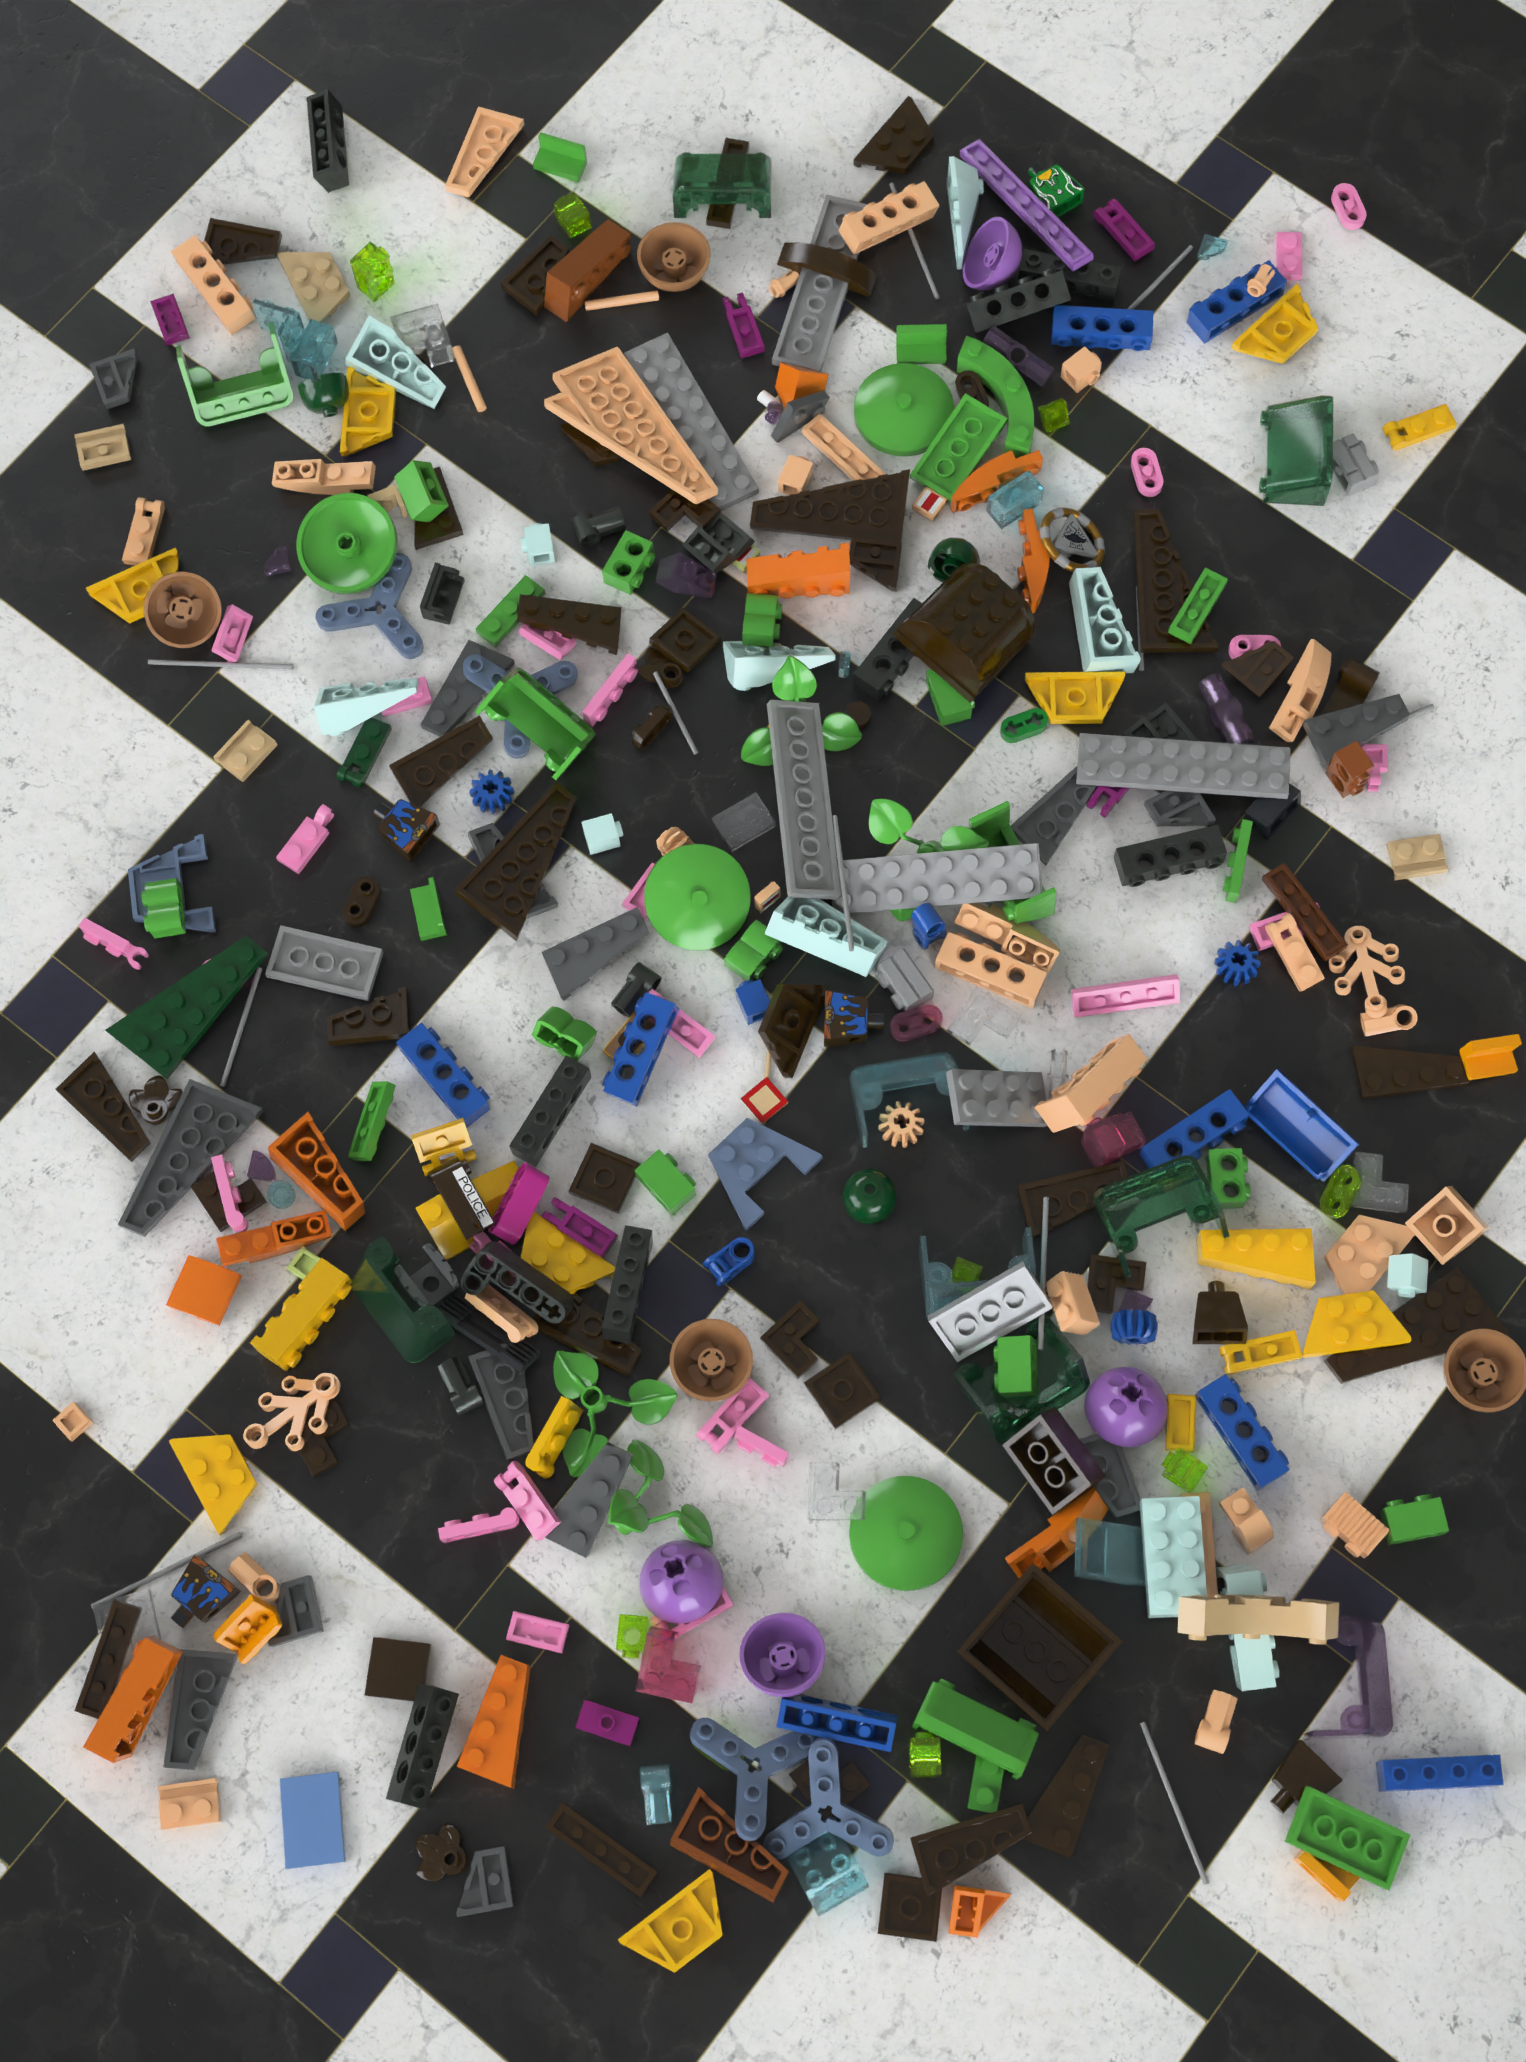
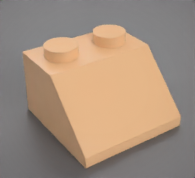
(1447, 1224)

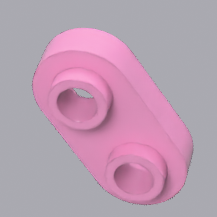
(1350, 208)
(1147, 474)
(1250, 641)

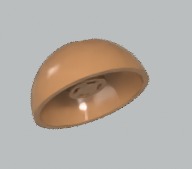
(673, 256)
(190, 621)
(714, 1345)
(1491, 1358)

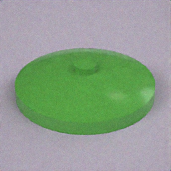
(902, 408)
(347, 543)
(697, 896)
(907, 1534)

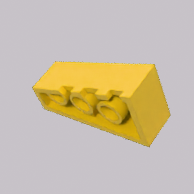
(1262, 1253)
(303, 1315)

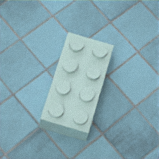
(1172, 1552)

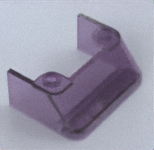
(1374, 1714)

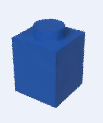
(752, 1000)

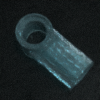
(656, 1786)

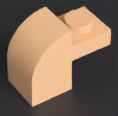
(1249, 1523)

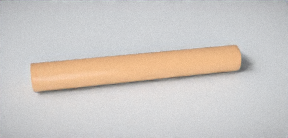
(621, 300)
(469, 379)

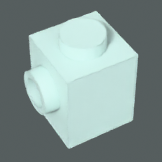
(538, 544)
(602, 833)
(1407, 1274)

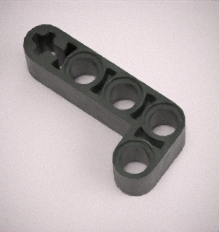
(559, 1300)

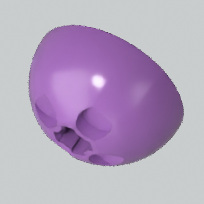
(992, 255)
(1121, 1417)
(683, 1593)
(780, 1642)

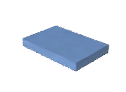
(312, 1820)

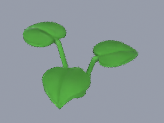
(796, 683)
(891, 820)
(575, 1378)
(632, 1516)

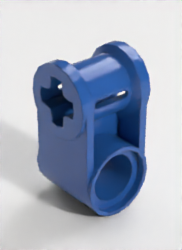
(927, 925)
(729, 1261)

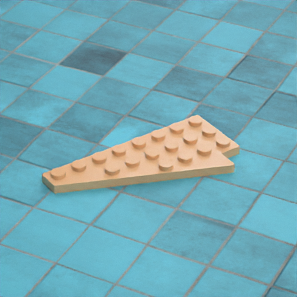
(618, 411)

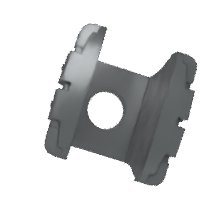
(436, 1268)

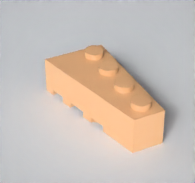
(1093, 1085)

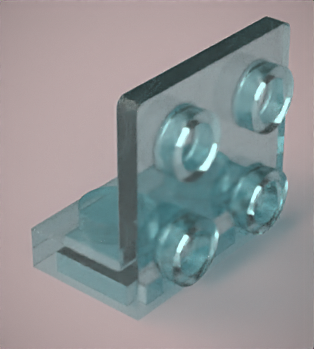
(286, 322)
(827, 1872)

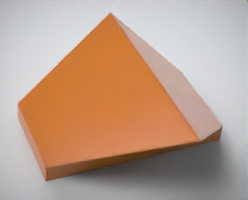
(797, 382)
(973, 1909)

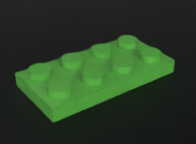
(958, 447)
(1347, 1838)

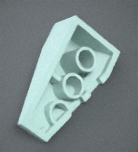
(963, 199)
(388, 359)
(756, 666)
(344, 706)

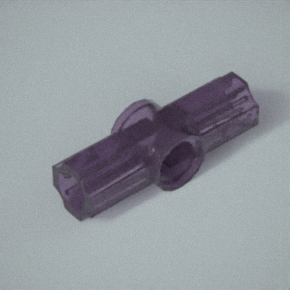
(1031, 366)
(1225, 710)

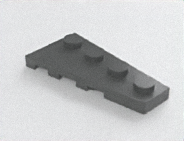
(1360, 723)
(585, 954)
(506, 1402)
(196, 1698)

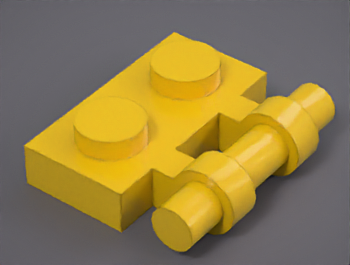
(442, 1141)

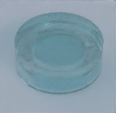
(281, 1194)

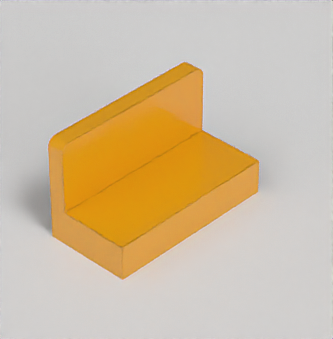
(1490, 1057)
(1332, 1878)

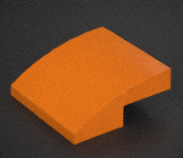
(204, 1290)

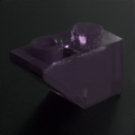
(685, 576)

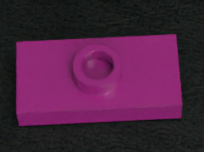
(170, 319)
(607, 1723)

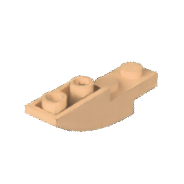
(321, 478)
(1306, 691)
(1017, 939)

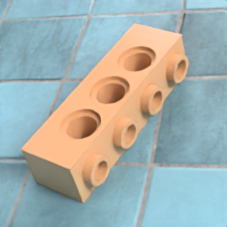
(860, 237)
(193, 253)
(999, 982)

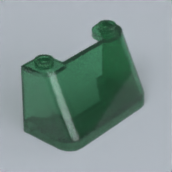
(722, 181)
(1298, 451)
(411, 1333)
(1060, 1381)

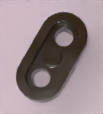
(976, 391)
(656, 721)
(362, 900)

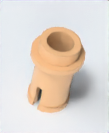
(784, 283)
(1258, 284)

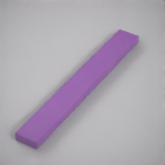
(1027, 205)

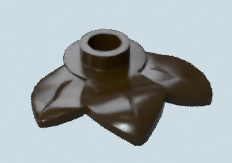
(664, 666)
(154, 1096)
(436, 1852)

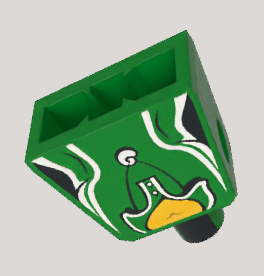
(1055, 188)

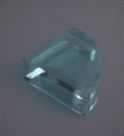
(1211, 247)
(844, 664)

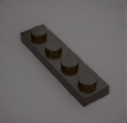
(722, 214)
(108, 1658)
(601, 1850)

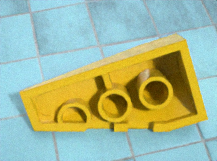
(442, 1224)

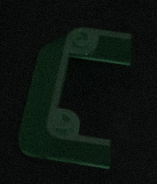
(1153, 1198)

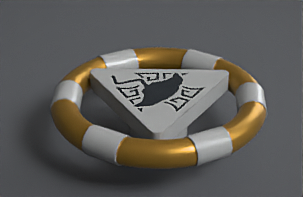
(1072, 539)

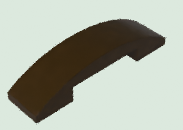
(829, 263)

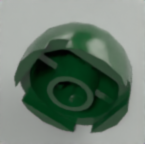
(326, 394)
(950, 555)
(869, 1196)

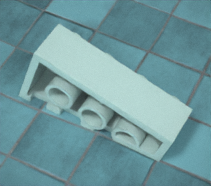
(1099, 627)
(822, 932)
(1250, 1657)

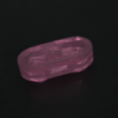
(915, 1022)

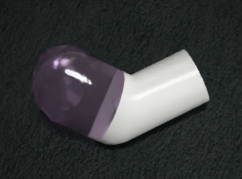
(773, 407)

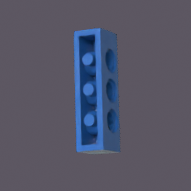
(1230, 312)
(1110, 319)
(413, 1047)
(643, 1064)
(1225, 1107)
(1242, 1448)
(838, 1721)
(1439, 1773)

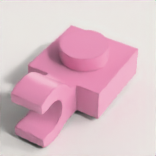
(1379, 756)

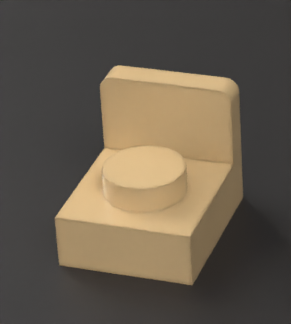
(389, 499)

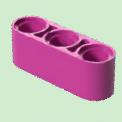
(519, 1203)

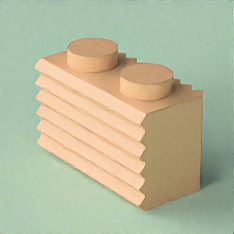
(1072, 1303)
(1353, 1525)

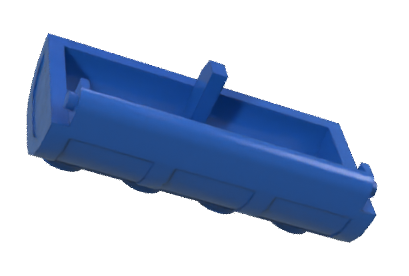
(1300, 1126)

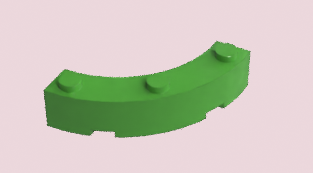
(1007, 388)

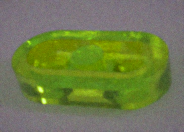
(1340, 1192)

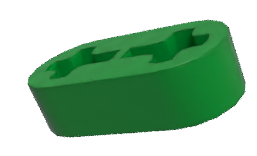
(1024, 727)

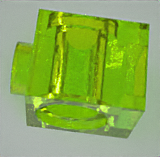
(572, 214)
(1183, 1469)
(627, 1623)

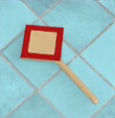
(764, 1098)

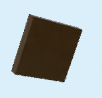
(685, 640)
(604, 1178)
(842, 1390)
(396, 1668)
(907, 1909)

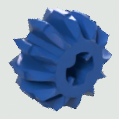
(482, 787)
(1239, 954)
(1134, 1327)

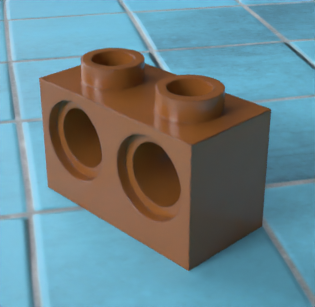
(1350, 770)

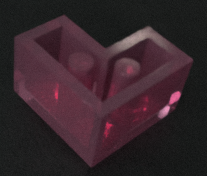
(1112, 1138)
(662, 1674)

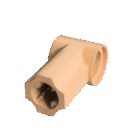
(1388, 1022)
(254, 1577)
(1214, 1728)

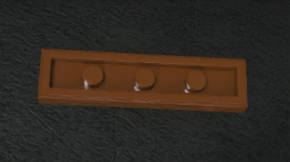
(1305, 911)

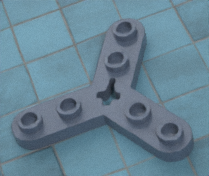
(390, 623)
(487, 675)
(751, 1787)
(825, 1791)

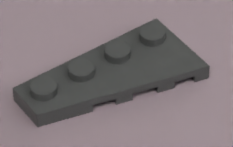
(458, 692)
(1053, 815)
(484, 841)
(589, 1500)

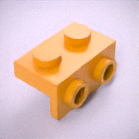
(249, 1628)

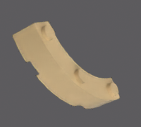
(1257, 1616)

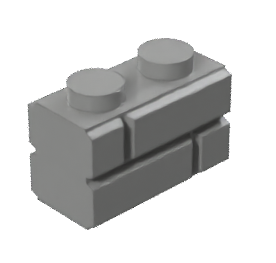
(1353, 465)
(904, 981)

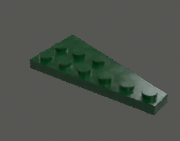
(178, 1017)

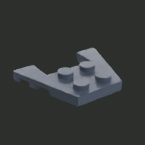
(168, 867)
(748, 1156)

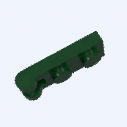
(364, 752)

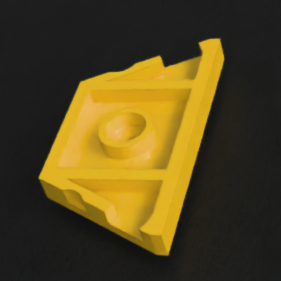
(1279, 330)
(367, 413)
(127, 590)
(1075, 695)
(562, 1257)
(1352, 1324)
(216, 1474)
(680, 1926)

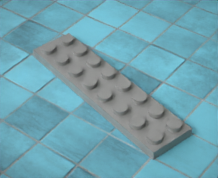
(816, 296)
(687, 408)
(1183, 766)
(803, 800)
(942, 878)

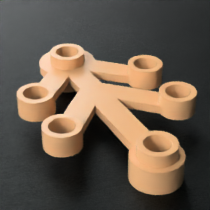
(1366, 966)
(296, 1410)

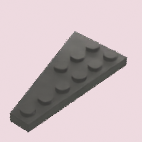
(198, 1129)

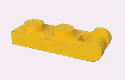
(1419, 427)
(1261, 1352)
(553, 1437)

